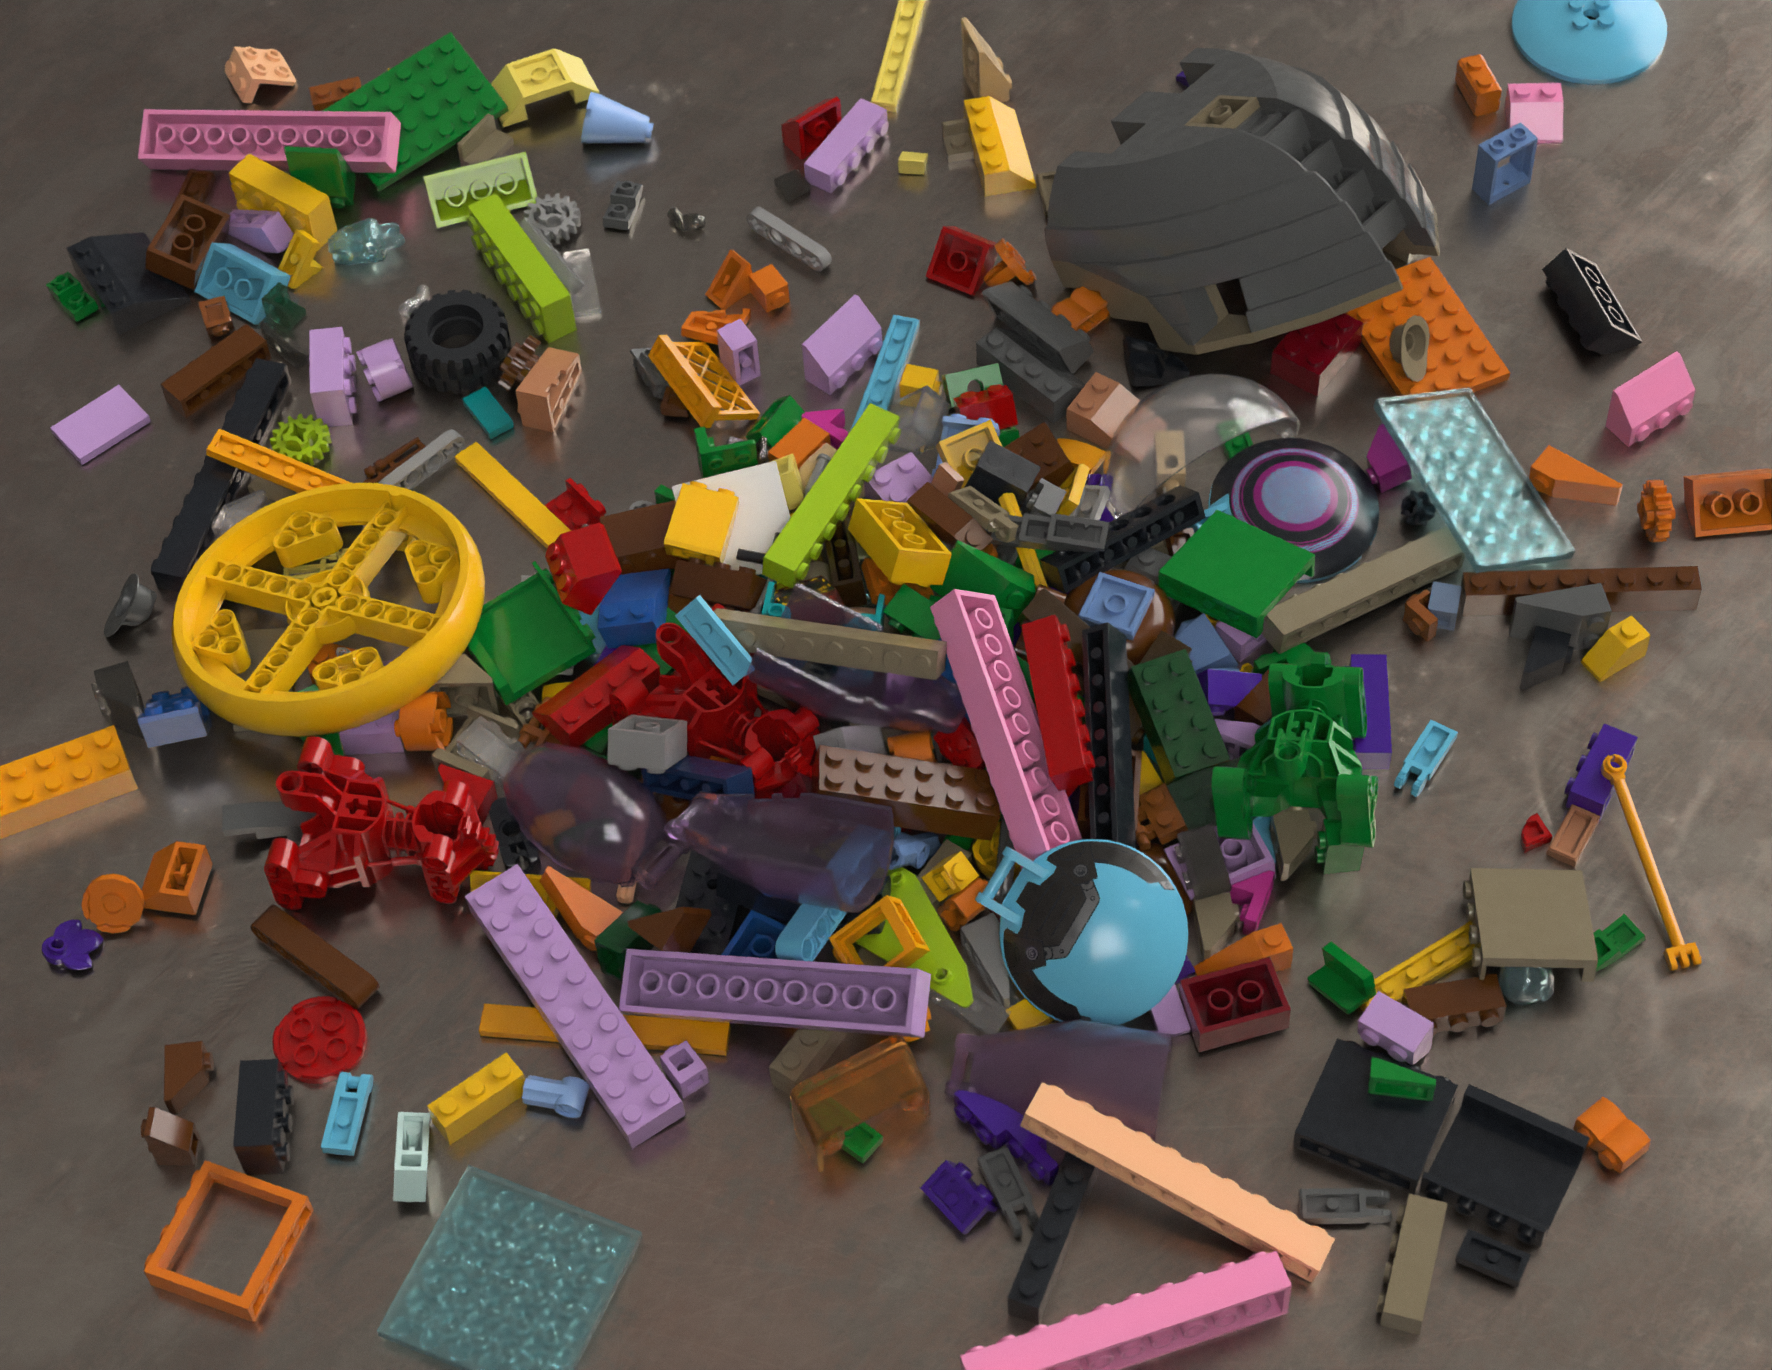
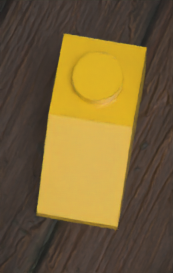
(1617, 649)

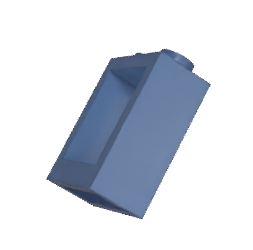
(1489, 180)

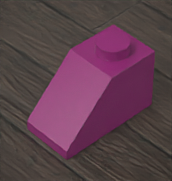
(1386, 462)

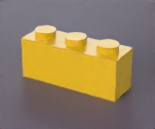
(477, 1098)

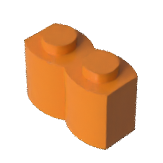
(1083, 309)
(962, 905)
(1612, 1135)

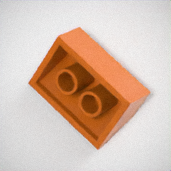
(1729, 502)

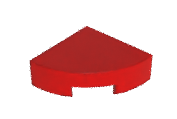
(1534, 833)

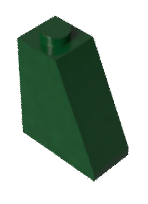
(618, 937)

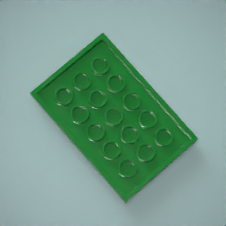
(435, 98)

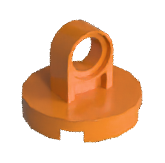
(1009, 267)
(113, 903)

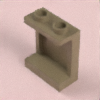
(450, 756)

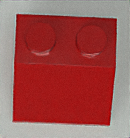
(810, 128)
(961, 259)

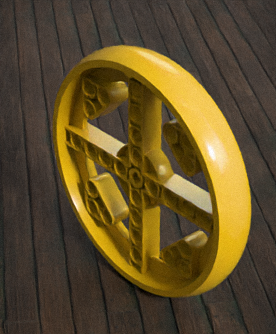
(328, 609)

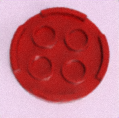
(320, 1040)

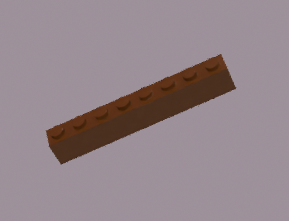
(1625, 588)

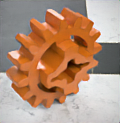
(1656, 511)

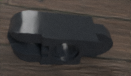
(513, 848)

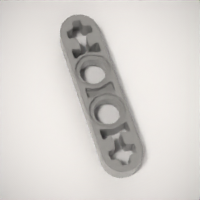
(789, 239)
(552, 257)
(439, 451)

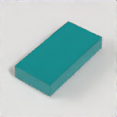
(488, 412)

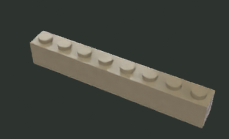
(1362, 589)
(837, 644)

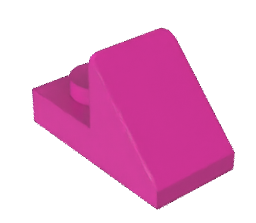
(831, 421)
(1253, 896)

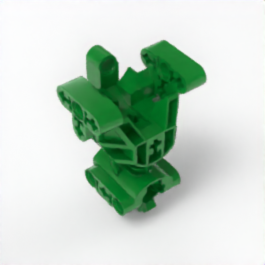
(1304, 755)

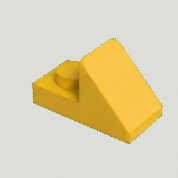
(299, 259)

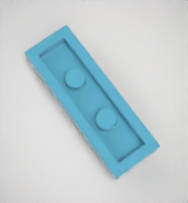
(715, 639)

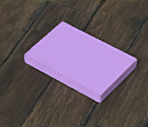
(100, 424)

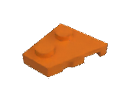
(704, 325)

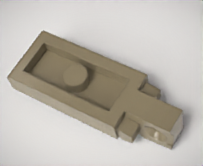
(985, 512)

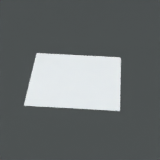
(759, 513)

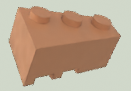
(548, 388)

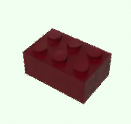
(1316, 352)
(1234, 1004)

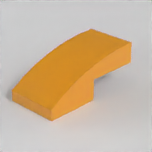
(1084, 453)

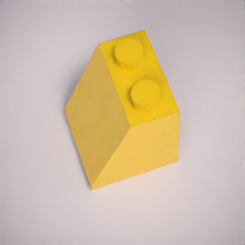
(701, 523)

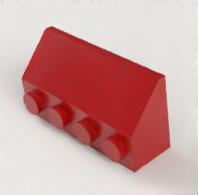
(584, 704)

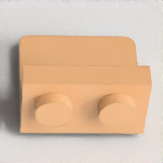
(253, 66)

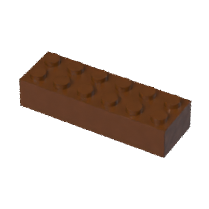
(919, 791)

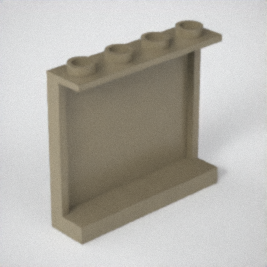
(1530, 920)

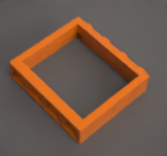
(269, 1267)

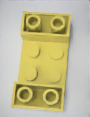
(540, 78)

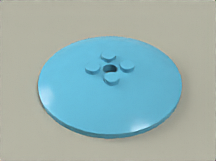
(1585, 51)

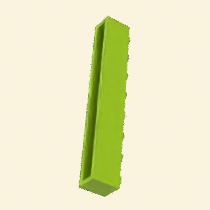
(831, 496)

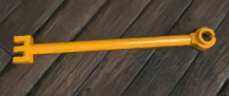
(1678, 949)

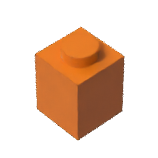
(769, 288)

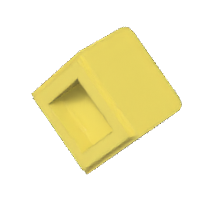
(912, 163)

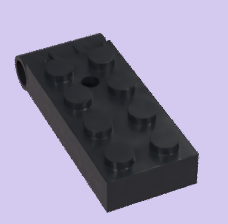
(698, 893)

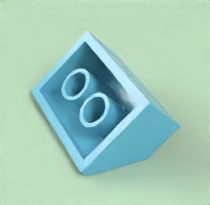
(240, 279)

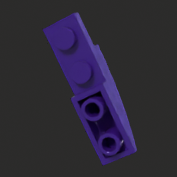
(999, 1126)

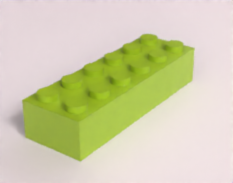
(521, 268)

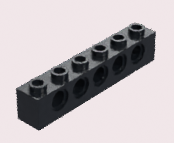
(1126, 538)

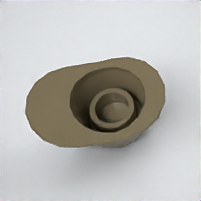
(1410, 347)

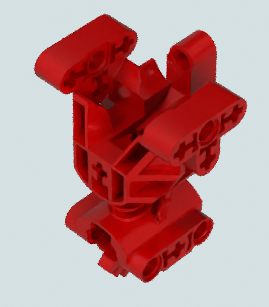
(721, 714)
(361, 839)

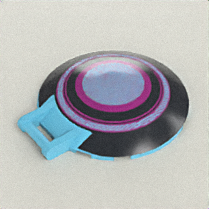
(1304, 497)

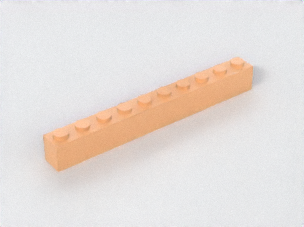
(1176, 1181)

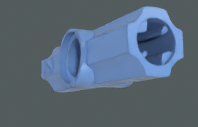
(913, 849)

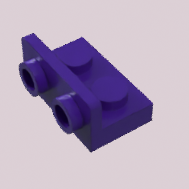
(959, 1195)

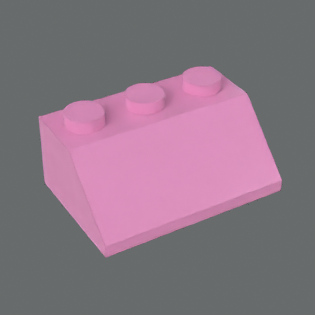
(1650, 400)

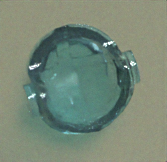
(1526, 984)

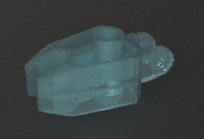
(364, 242)

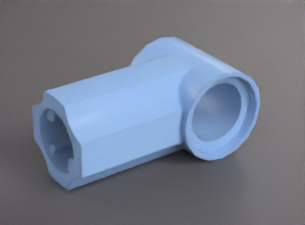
(563, 1096)

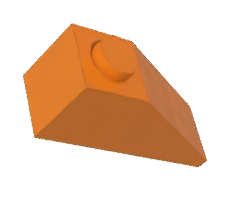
(1570, 479)
(581, 909)
(1257, 945)

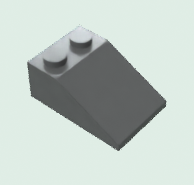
(1575, 610)

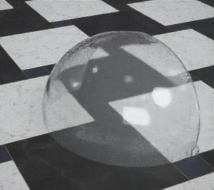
(1182, 425)

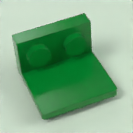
(723, 458)

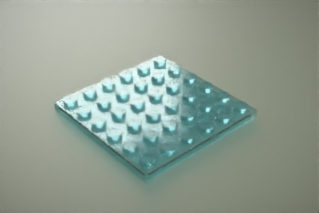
(509, 1279)

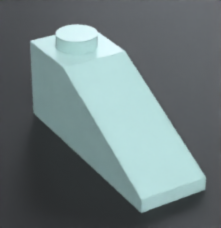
(411, 1157)

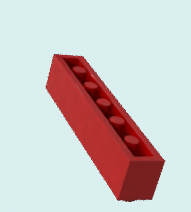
(1057, 702)

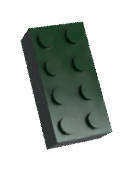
(1176, 716)

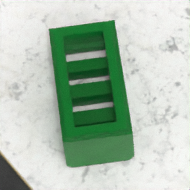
(1398, 1081)

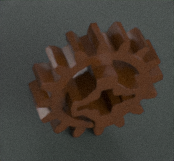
(519, 362)

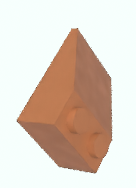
(1099, 409)

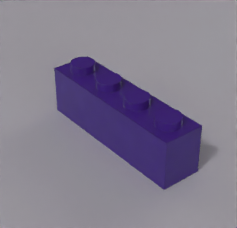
(1376, 748)

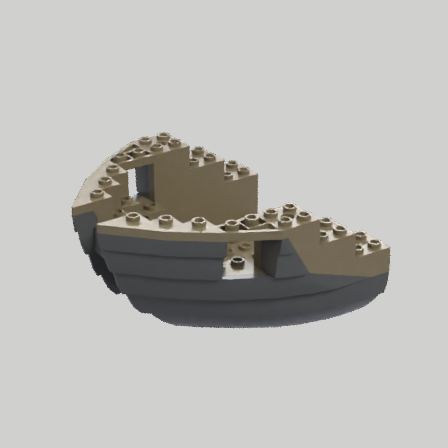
(1230, 180)

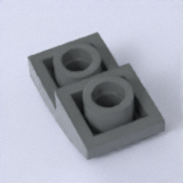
(623, 205)

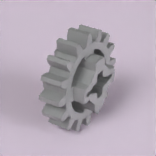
(552, 216)

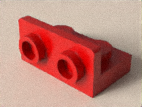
(576, 506)
(961, 746)

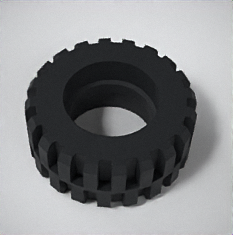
(452, 316)

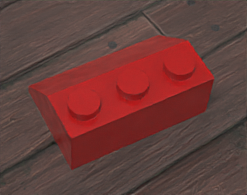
(583, 566)

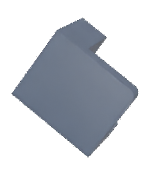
(1444, 604)

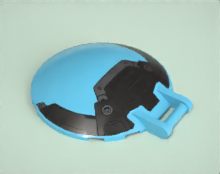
(1090, 930)

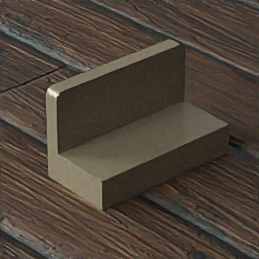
(483, 143)

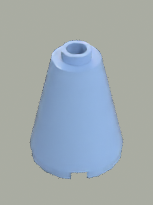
(613, 122)

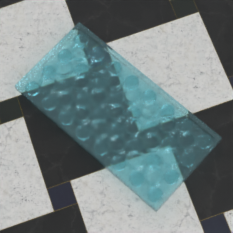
(1473, 479)

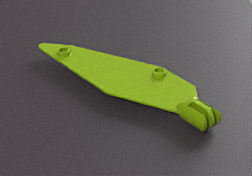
(943, 960)

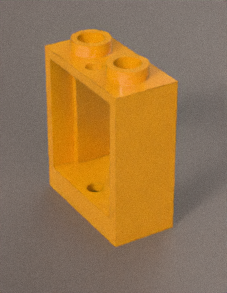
(901, 923)

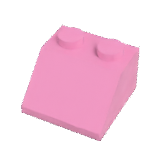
(1537, 108)

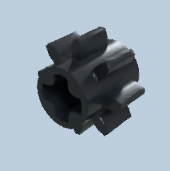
(1418, 508)

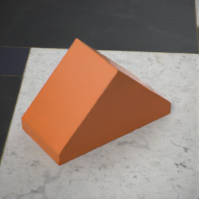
(730, 281)

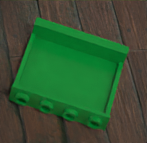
(1234, 572)
(528, 637)

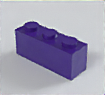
(1590, 787)

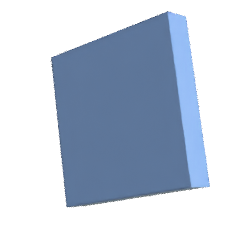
(1118, 603)

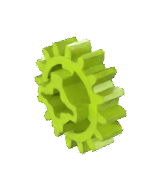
(302, 439)

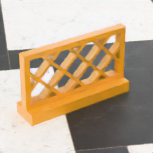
(694, 389)

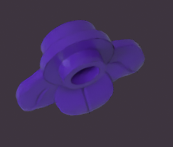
(73, 945)

